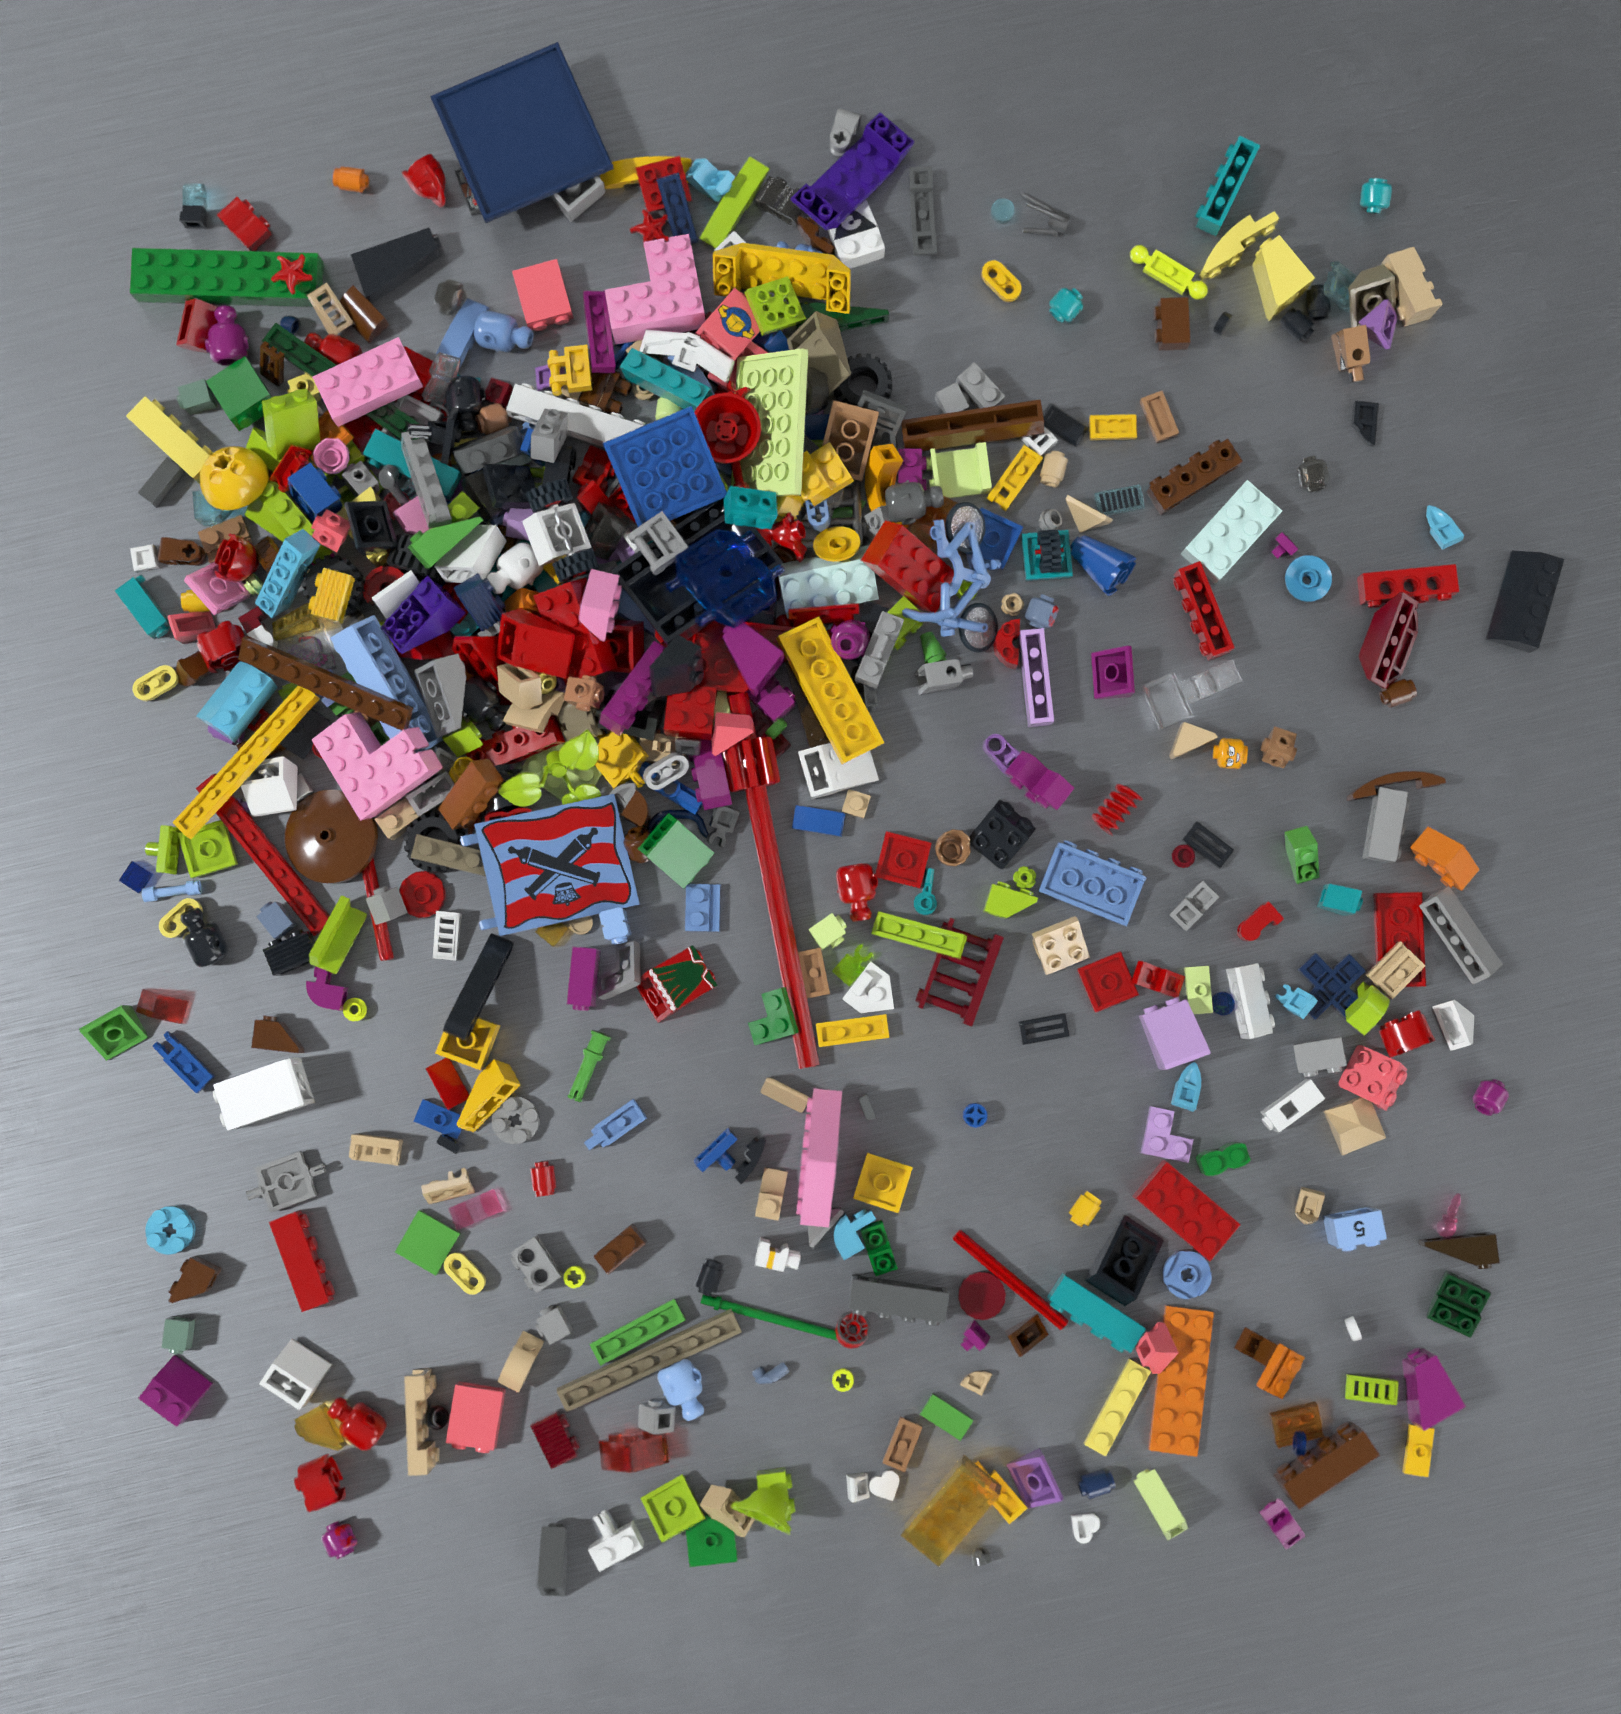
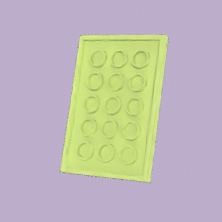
(779, 396)

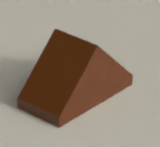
(1026, 1334)

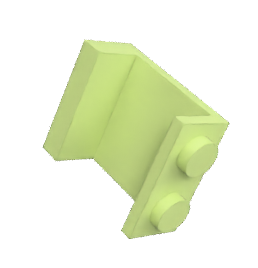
(960, 471)

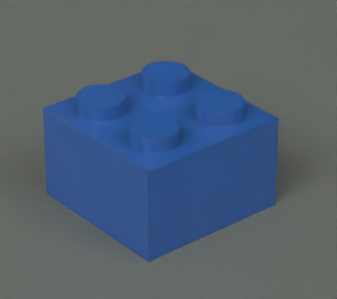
(313, 492)

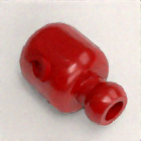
(333, 347)
(856, 887)
(358, 1423)

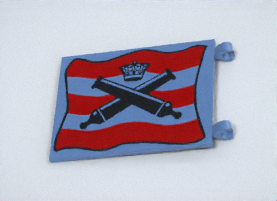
(554, 864)

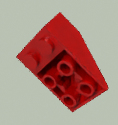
(534, 643)

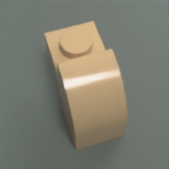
(520, 1361)

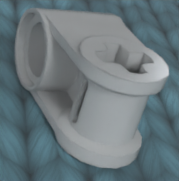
(844, 130)

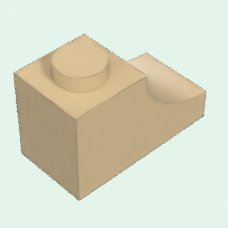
(771, 1193)
(718, 1505)

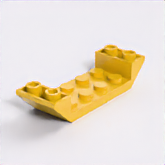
(810, 273)

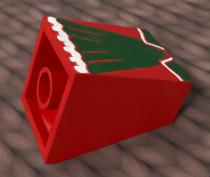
(676, 983)

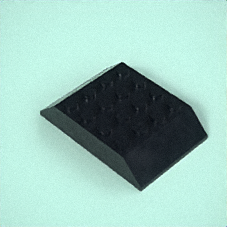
(676, 611)

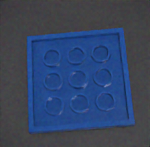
(665, 467)

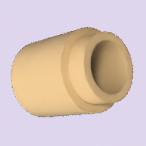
(1053, 468)

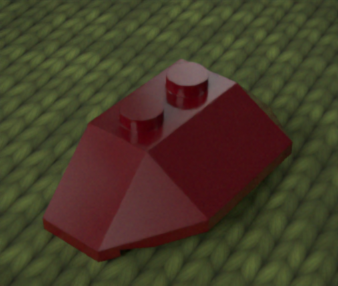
(1390, 640)

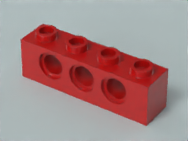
(1443, 576)

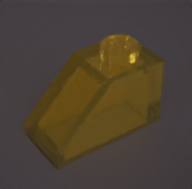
(319, 1428)

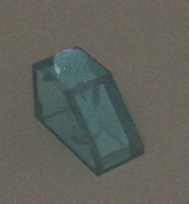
(205, 513)

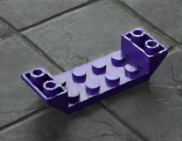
(855, 174)

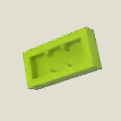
(462, 508)
(166, 850)

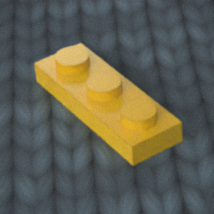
(852, 1030)

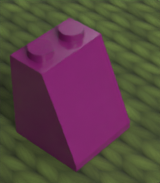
(753, 656)
(1428, 1390)

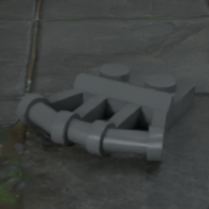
(889, 416)

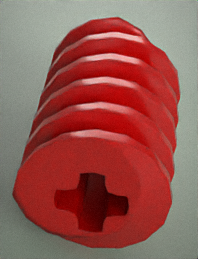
(1115, 808)

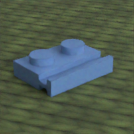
(702, 908)

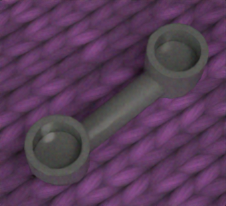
(388, 477)

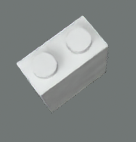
(472, 555)

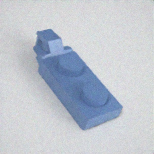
(616, 1125)

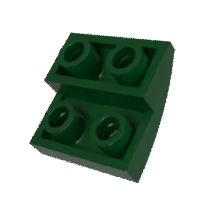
(1458, 1304)

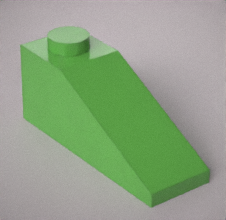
(436, 542)

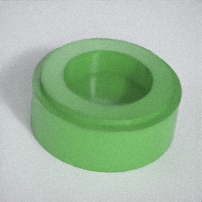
(776, 728)

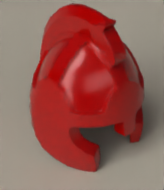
(427, 179)

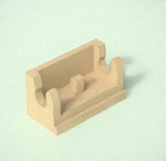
(375, 1149)

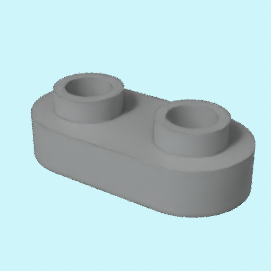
(665, 770)

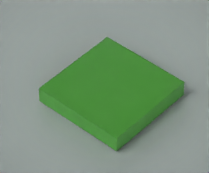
(427, 1242)

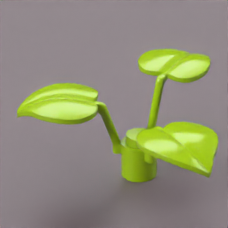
(578, 752)

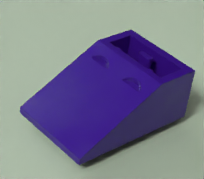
(422, 616)

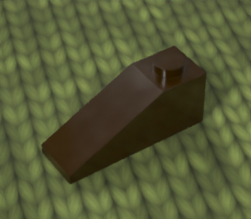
(1476, 1249)

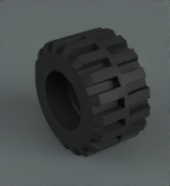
(865, 367)
(405, 560)
(340, 565)
(422, 827)

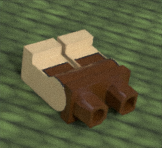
(603, 392)

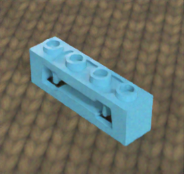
(287, 573)

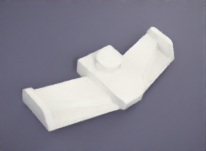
(688, 352)

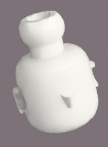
(515, 568)

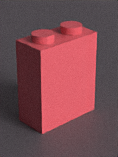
(543, 295)
(475, 1416)

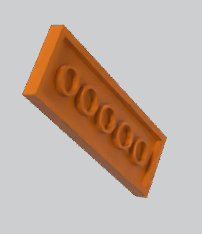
(1182, 1383)

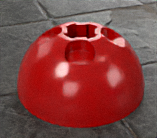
(719, 416)

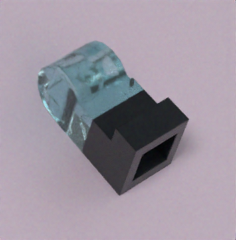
(194, 206)

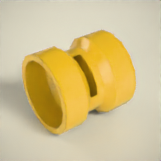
(458, 768)

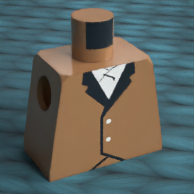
(1351, 343)

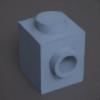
(276, 919)

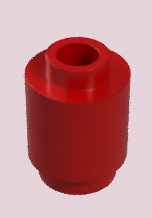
(543, 1178)

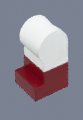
(255, 628)

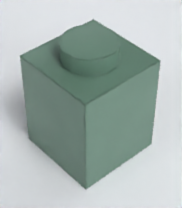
(196, 397)
(178, 1334)

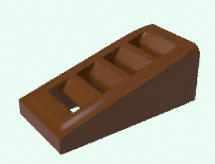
(267, 552)

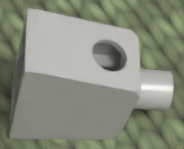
(934, 677)

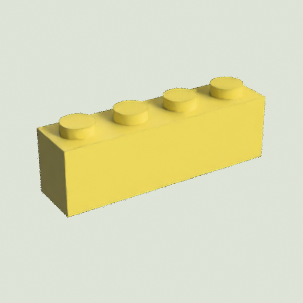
(167, 435)

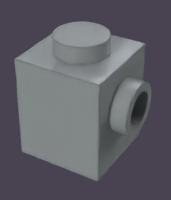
(952, 399)
(359, 478)
(386, 904)
(553, 1324)
(656, 1417)

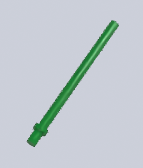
(766, 1316)

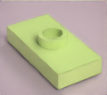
(1198, 989)

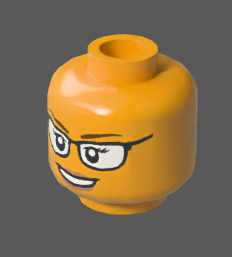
(1230, 753)

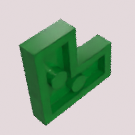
(779, 1020)

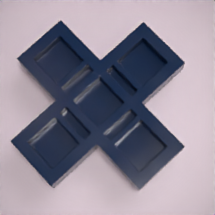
(1331, 985)

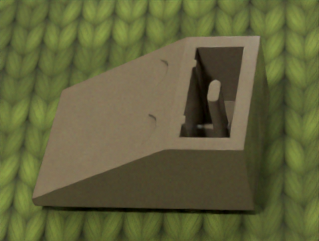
(825, 347)

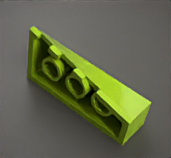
(281, 516)

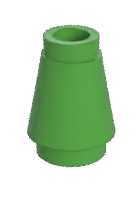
(931, 648)

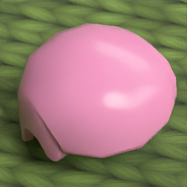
(331, 456)

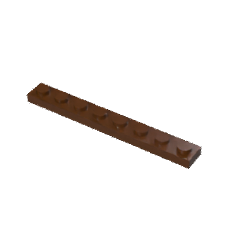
(325, 683)

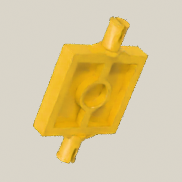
(620, 759)

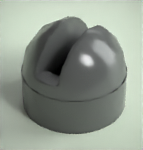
(980, 1557)

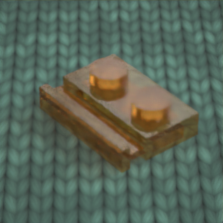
(1297, 1418)

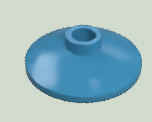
(1316, 571)

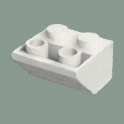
(271, 787)
(295, 1374)

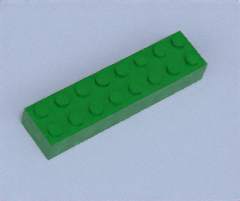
(219, 277)

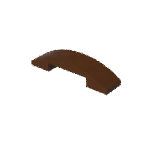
(1422, 780)

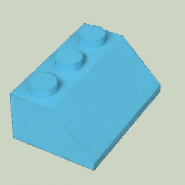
(237, 700)

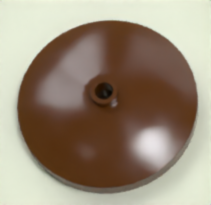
(346, 849)

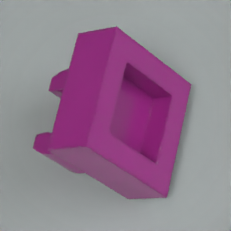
(1286, 544)
(975, 1336)

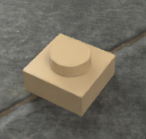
(856, 803)

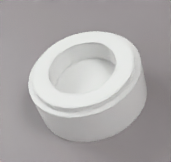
(1353, 1329)

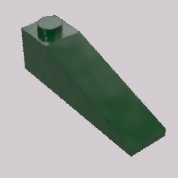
(857, 317)

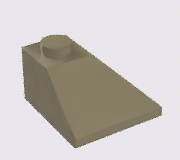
(1369, 291)

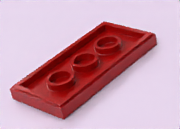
(1400, 919)

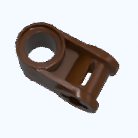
(177, 552)

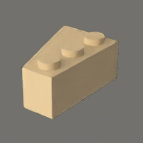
(1412, 292)

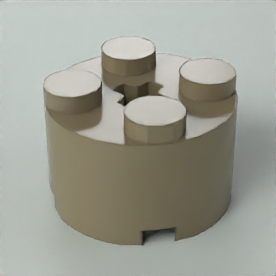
(578, 721)

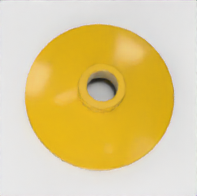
(836, 543)

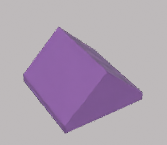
(1034, 1480)

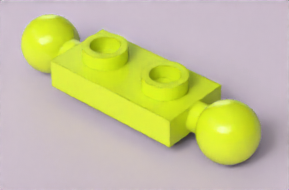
(1168, 272)

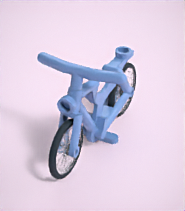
(978, 621)

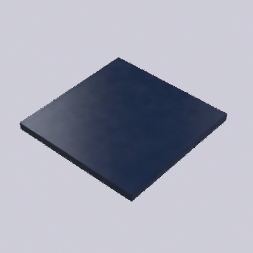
(521, 132)

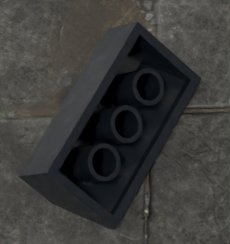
(1524, 600)

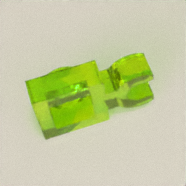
(849, 968)

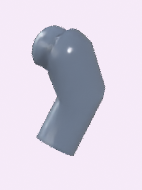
(772, 1376)

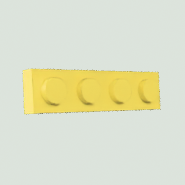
(1117, 1407)

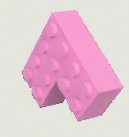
(664, 303)
(372, 773)
(820, 1158)

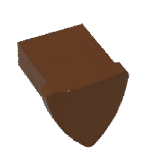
(191, 669)

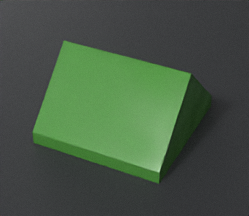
(114, 1031)

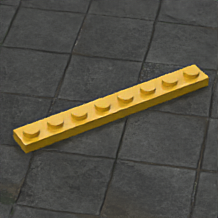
(245, 761)

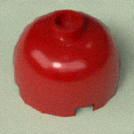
(236, 559)

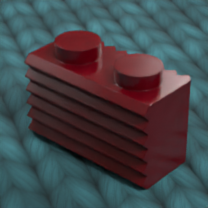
(555, 1438)

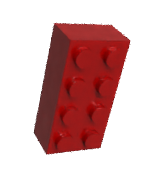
(908, 566)
(562, 608)
(1186, 1210)

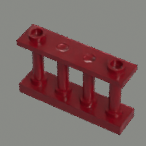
(975, 990)

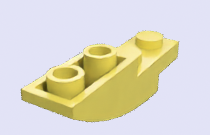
(1232, 244)

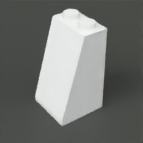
(263, 1093)

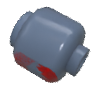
(1041, 612)

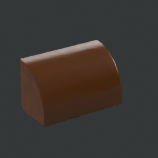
(366, 317)
(637, 811)

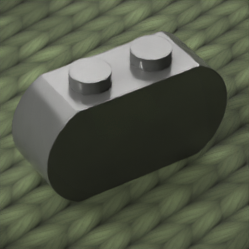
(488, 449)

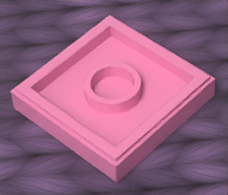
(216, 592)

